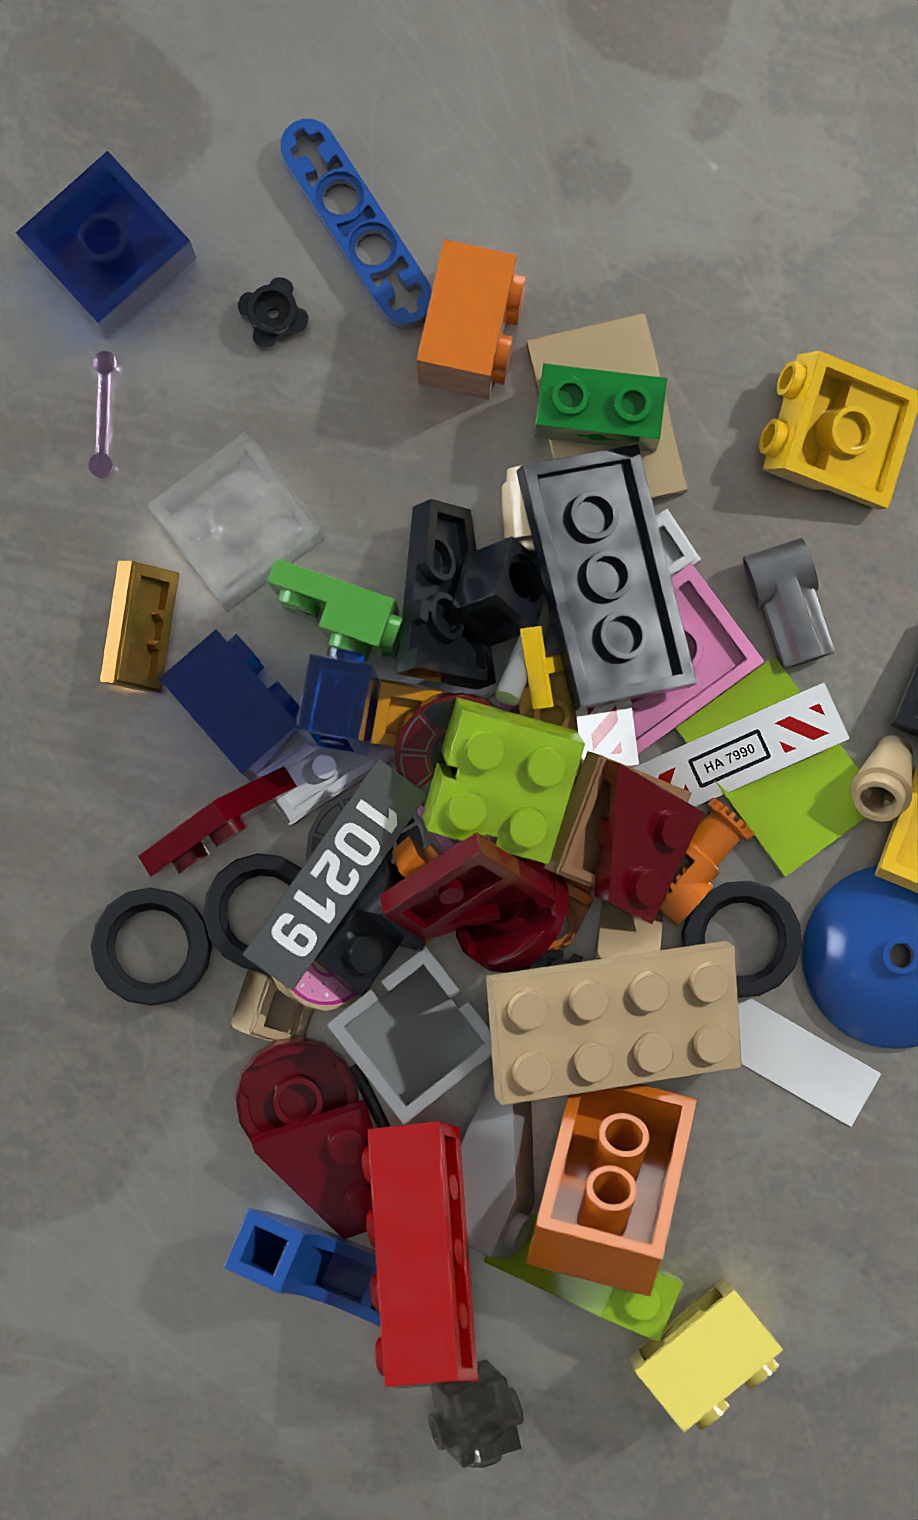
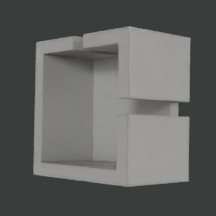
(414, 1037)

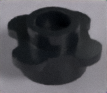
(278, 295)

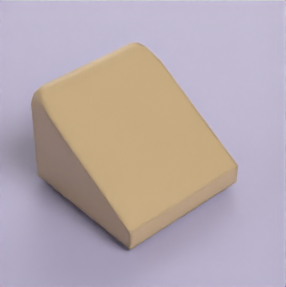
(267, 1011)

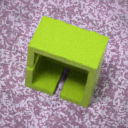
(507, 781)

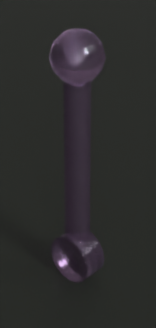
(100, 463)

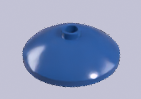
(850, 963)

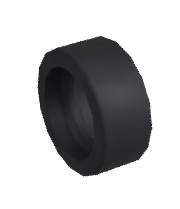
(222, 889)
(772, 904)
(105, 938)

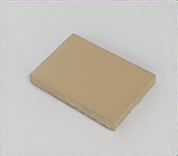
(617, 347)

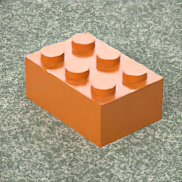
(613, 1186)

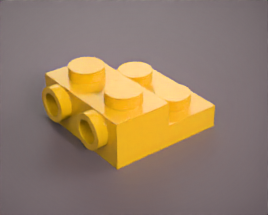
(839, 429)

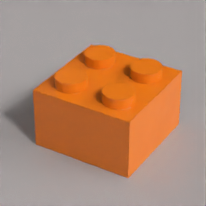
(467, 319)

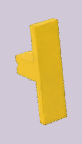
(539, 667)

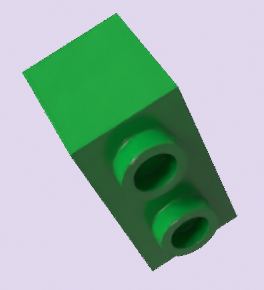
(600, 407)

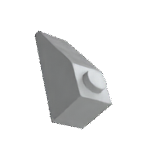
(498, 1175)

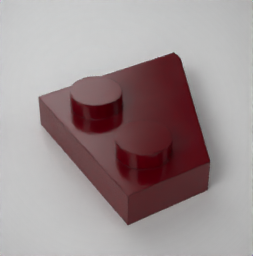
(215, 823)

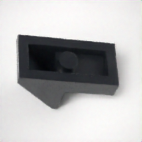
(365, 936)

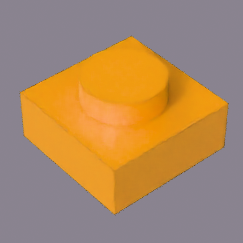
(392, 707)

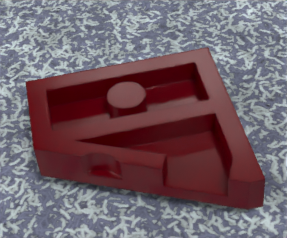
(641, 842)
(463, 889)
(324, 1164)

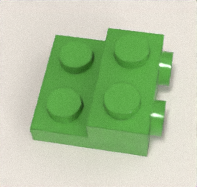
(351, 614)

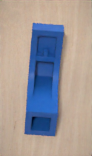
(305, 1262)

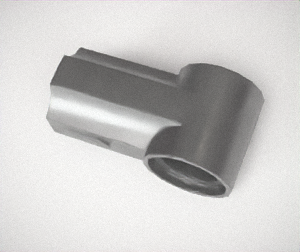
(785, 587)

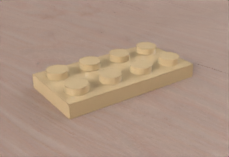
(613, 1022)

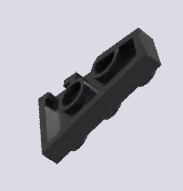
(432, 638)

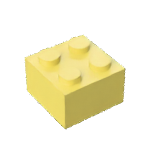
(706, 1357)

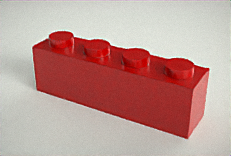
(420, 1255)

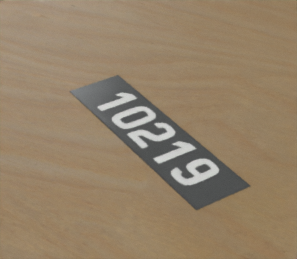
(335, 874)

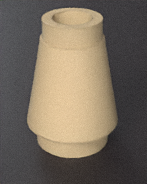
(885, 780)

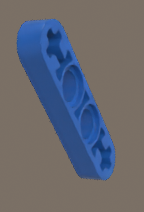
(361, 221)

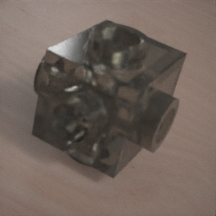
(477, 1418)

